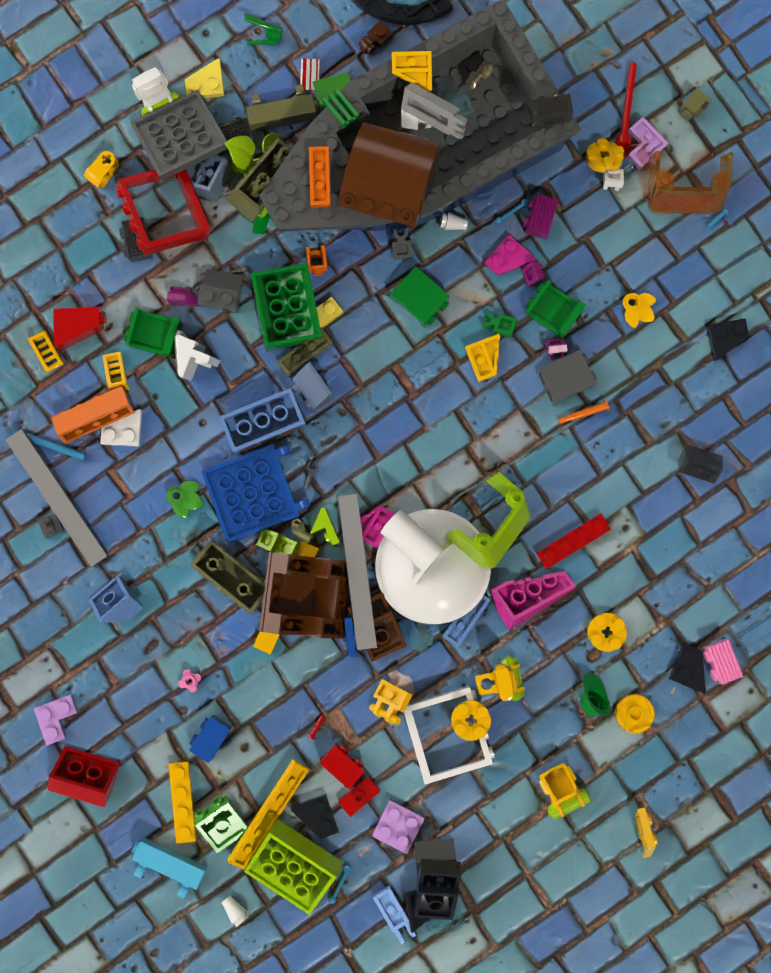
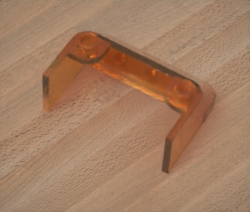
(687, 200)

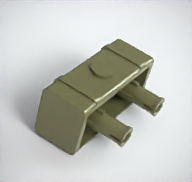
(246, 193)
(230, 576)

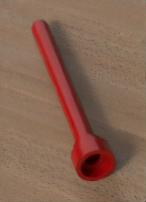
(623, 138)

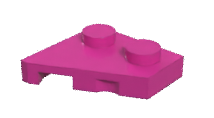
(373, 524)

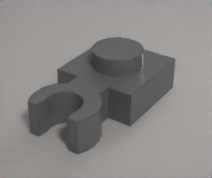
(401, 244)

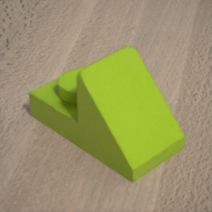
(324, 522)

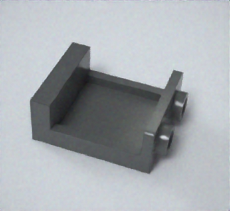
(566, 377)

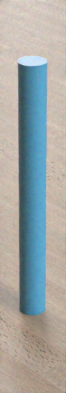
(54, 446)

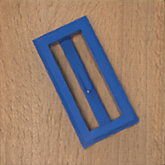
(350, 636)

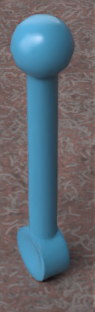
(524, 203)
(347, 869)

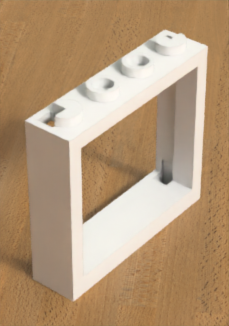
(487, 751)

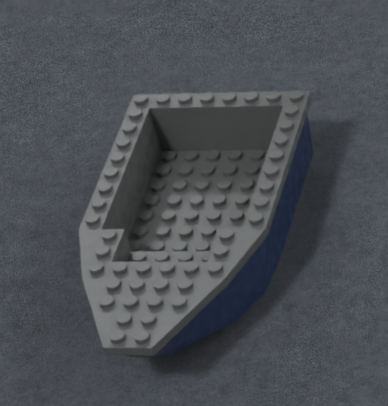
(494, 143)

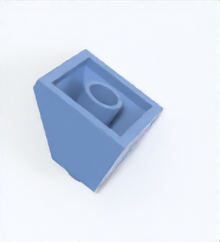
(115, 602)

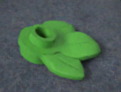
(188, 498)

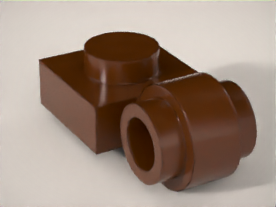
(378, 35)

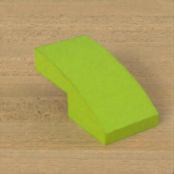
(277, 543)

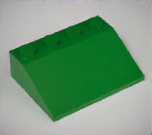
(286, 306)

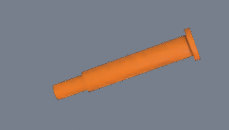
(585, 412)

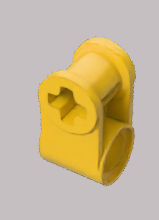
(99, 171)

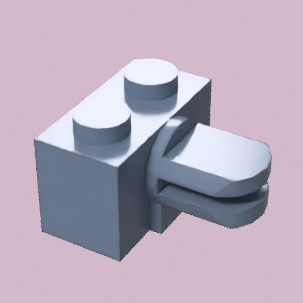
(210, 177)

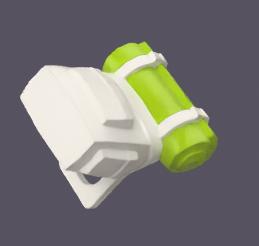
(153, 90)

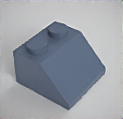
(312, 388)

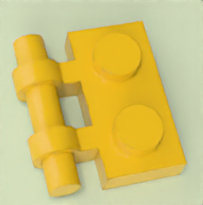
(394, 697)

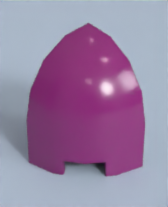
(182, 297)

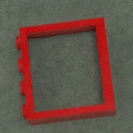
(202, 227)

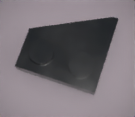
(726, 336)
(689, 668)
(317, 816)

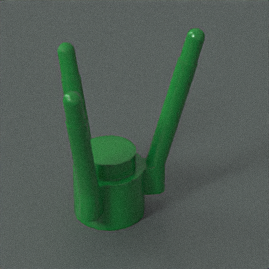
(273, 32)

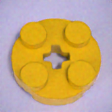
(612, 152)
(598, 639)
(463, 711)

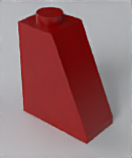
(76, 324)

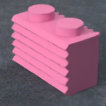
(722, 661)

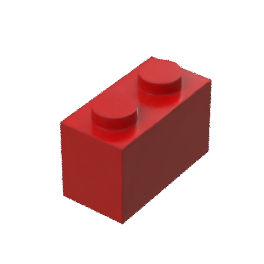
(342, 765)

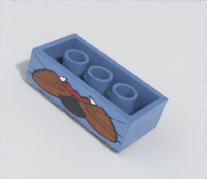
(262, 421)

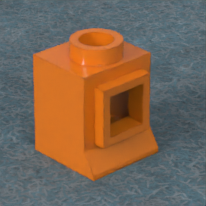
(317, 255)

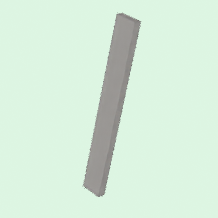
(56, 497)
(357, 572)

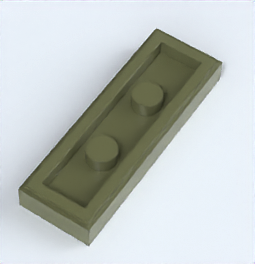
(304, 354)

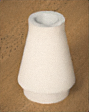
(452, 222)
(235, 912)

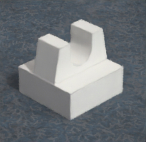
(613, 179)

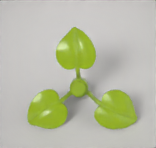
(241, 151)

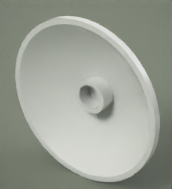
(424, 571)

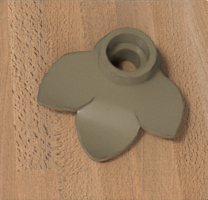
(484, 72)

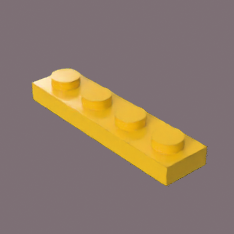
(182, 802)

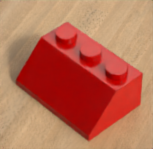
(83, 776)

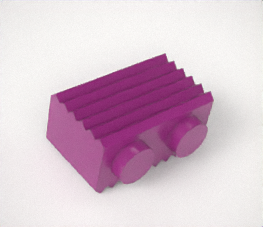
(541, 216)

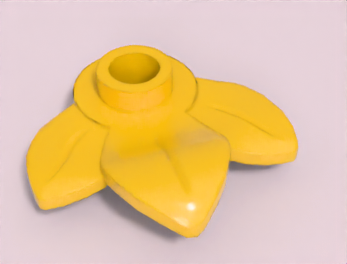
(641, 310)

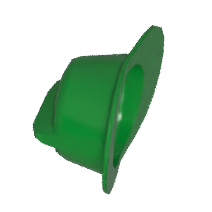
(594, 699)

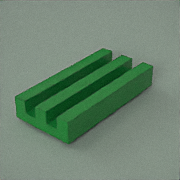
(333, 97)

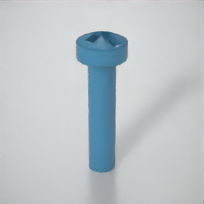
(724, 211)

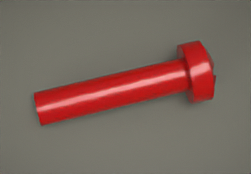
(316, 727)

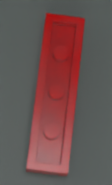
(573, 541)

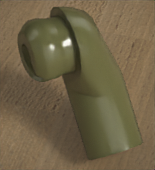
(299, 531)

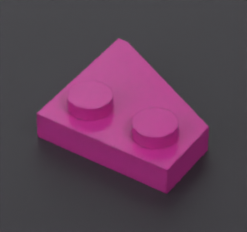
(508, 257)

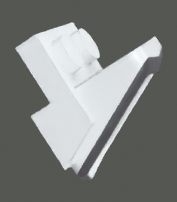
(189, 355)

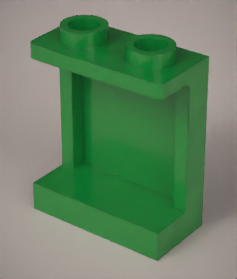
(420, 297)
(553, 309)
(152, 332)

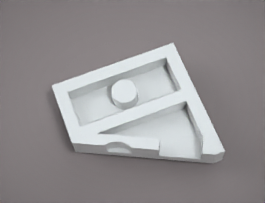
(124, 431)

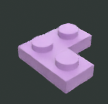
(649, 141)
(50, 717)

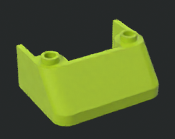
(489, 550)

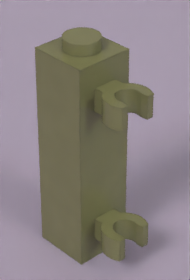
(281, 112)

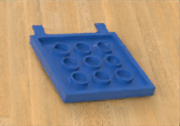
(252, 493)

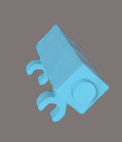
(168, 863)

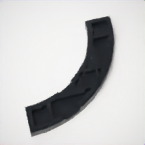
(403, 13)

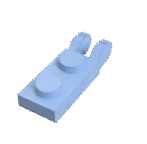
(393, 912)

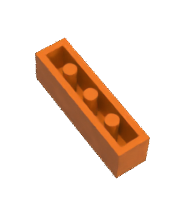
(92, 415)

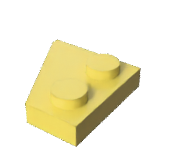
(207, 81)

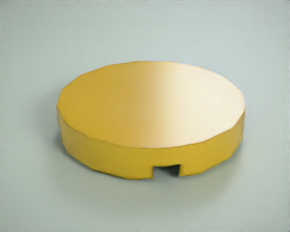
(634, 713)

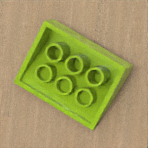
(294, 867)

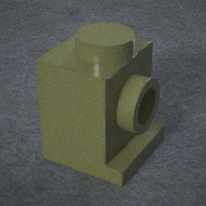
(694, 105)

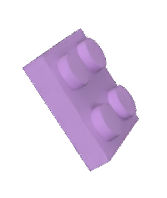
(398, 826)

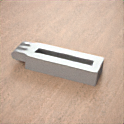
(431, 109)

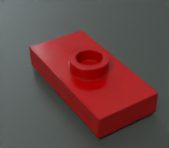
(359, 796)

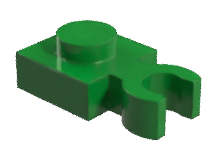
(502, 325)

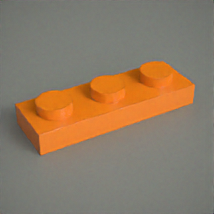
(319, 177)

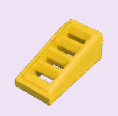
(39, 336)
(118, 381)

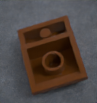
(386, 629)

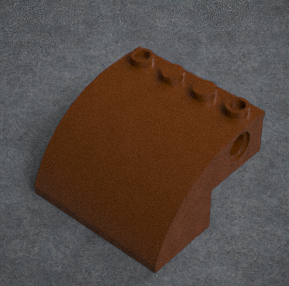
(388, 174)
(304, 596)

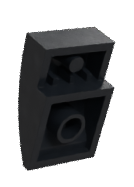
(437, 889)

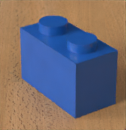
(210, 738)

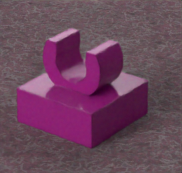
(533, 273)
(556, 346)

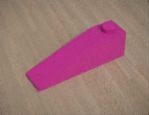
(525, 598)

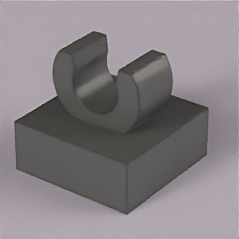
(50, 526)

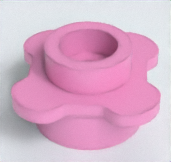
(194, 677)

